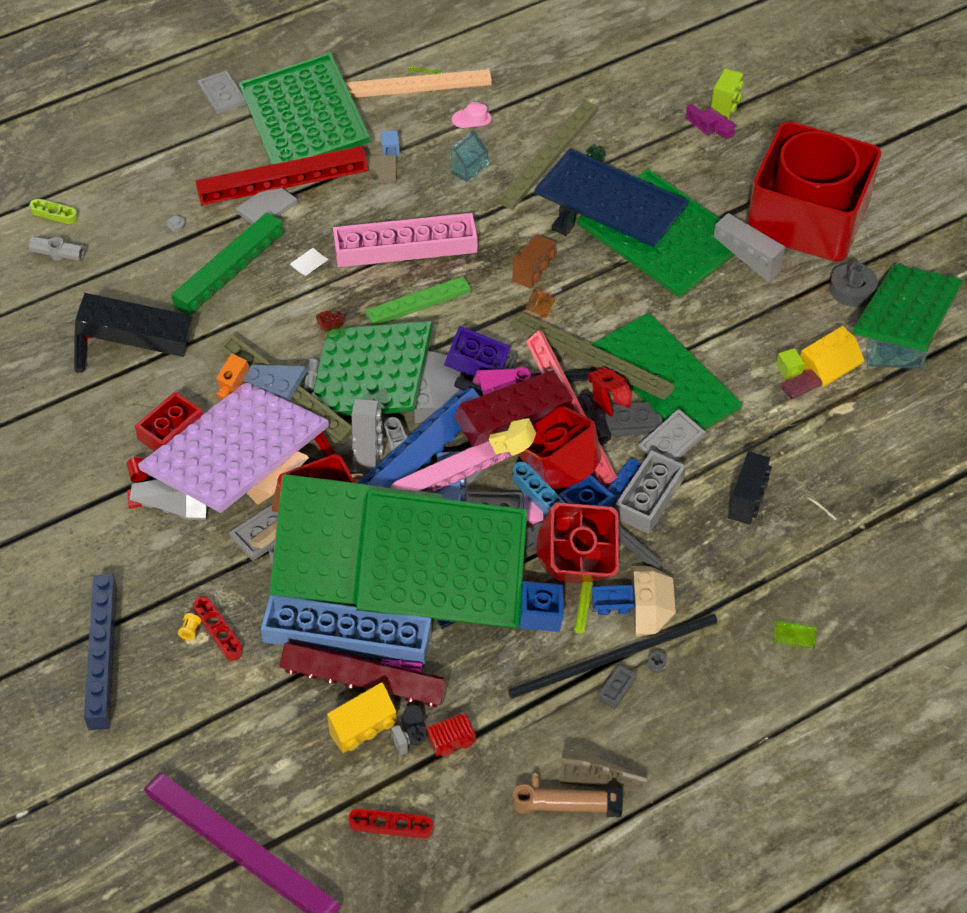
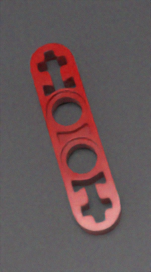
(220, 626)
(391, 820)

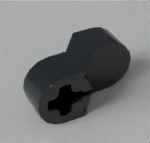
(417, 731)

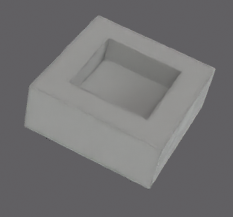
(400, 740)

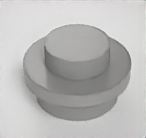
(175, 223)

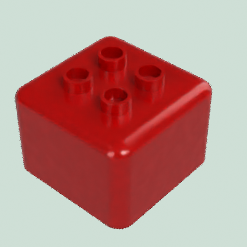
(813, 190)

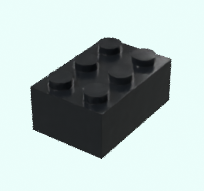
(750, 488)

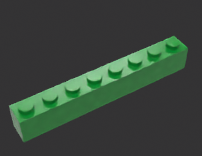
(227, 264)

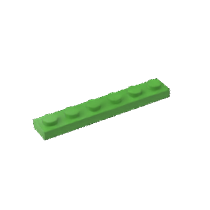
(417, 301)

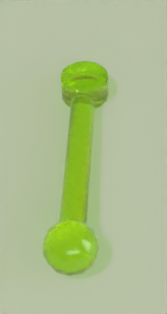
(411, 68)

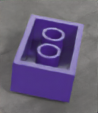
(475, 352)

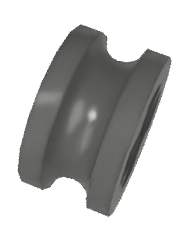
(657, 656)

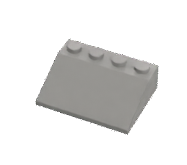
(435, 386)

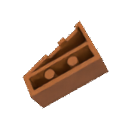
(533, 261)

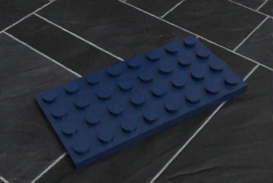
(612, 197)

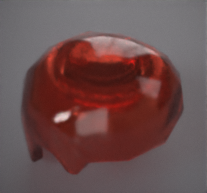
(329, 321)

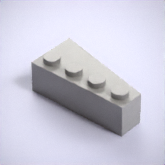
(751, 246)
(366, 435)

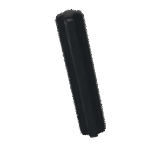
(79, 353)

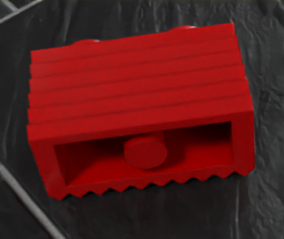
(451, 735)

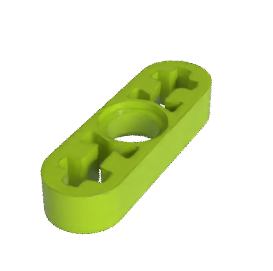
(64, 214)

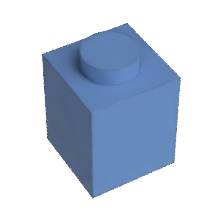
(390, 143)

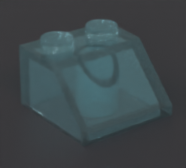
(468, 157)

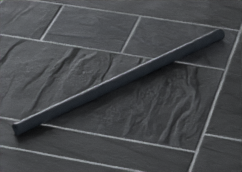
(612, 656)

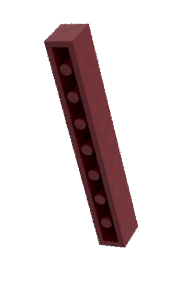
(363, 673)

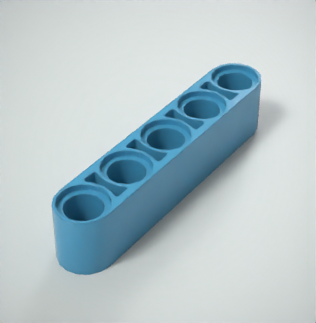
(538, 494)

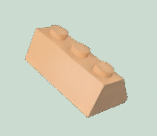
(267, 486)

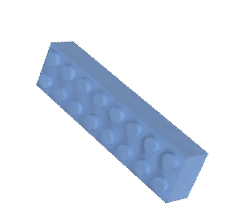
(346, 630)

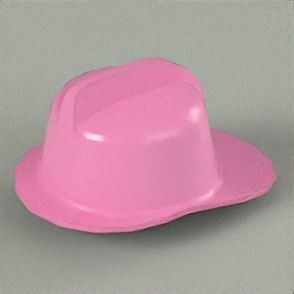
(473, 115)

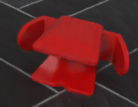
(617, 386)

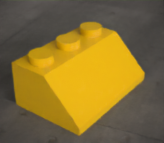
(833, 355)
(361, 718)

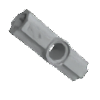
(56, 248)

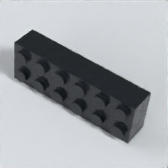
(133, 324)

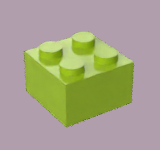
(728, 92)

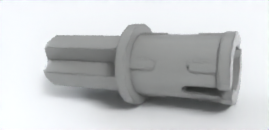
(312, 366)

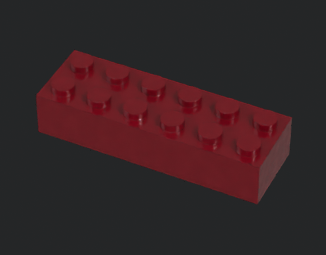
(519, 401)

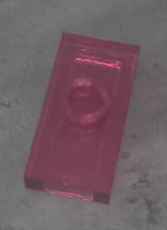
(801, 384)

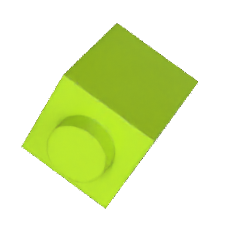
(790, 364)

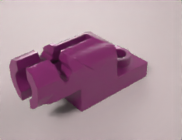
(710, 121)

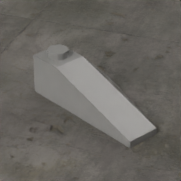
(168, 499)

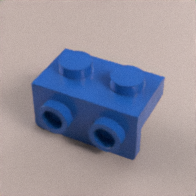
(613, 599)

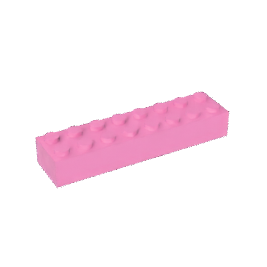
(405, 240)

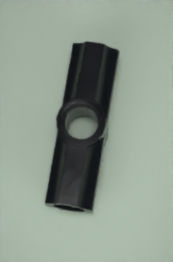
(595, 414)

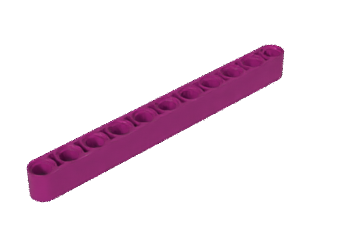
(239, 847)

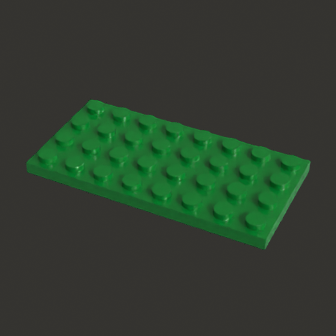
(909, 307)
(656, 351)

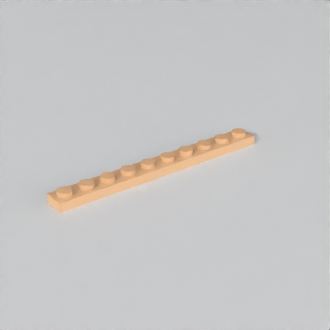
(419, 83)

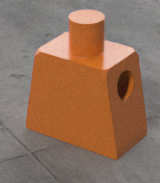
(231, 376)

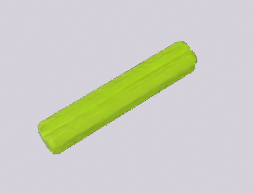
(583, 607)

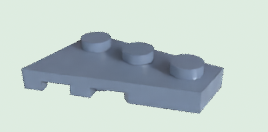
(276, 379)

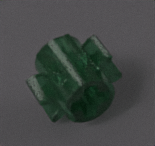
(597, 153)

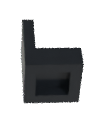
(565, 221)

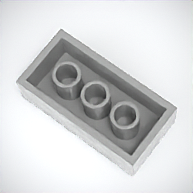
(650, 491)

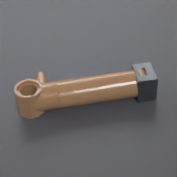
(567, 800)

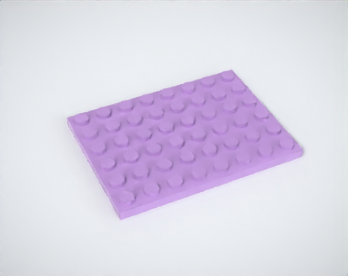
(233, 446)

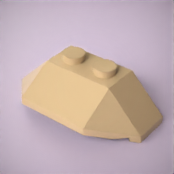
(652, 599)

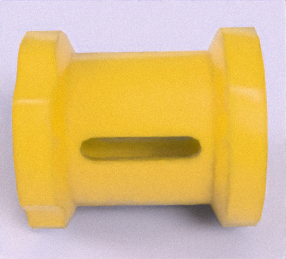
(189, 626)

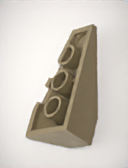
(588, 770)

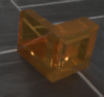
(540, 303)

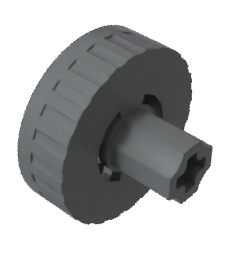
(853, 276)

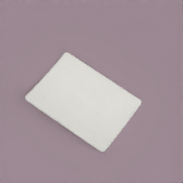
(308, 262)

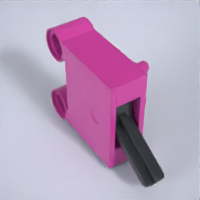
(493, 380)

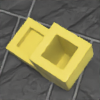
(516, 439)

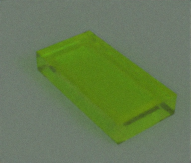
(795, 635)

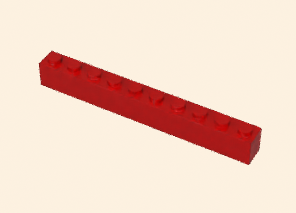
(281, 175)

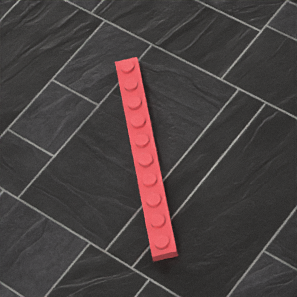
(547, 362)

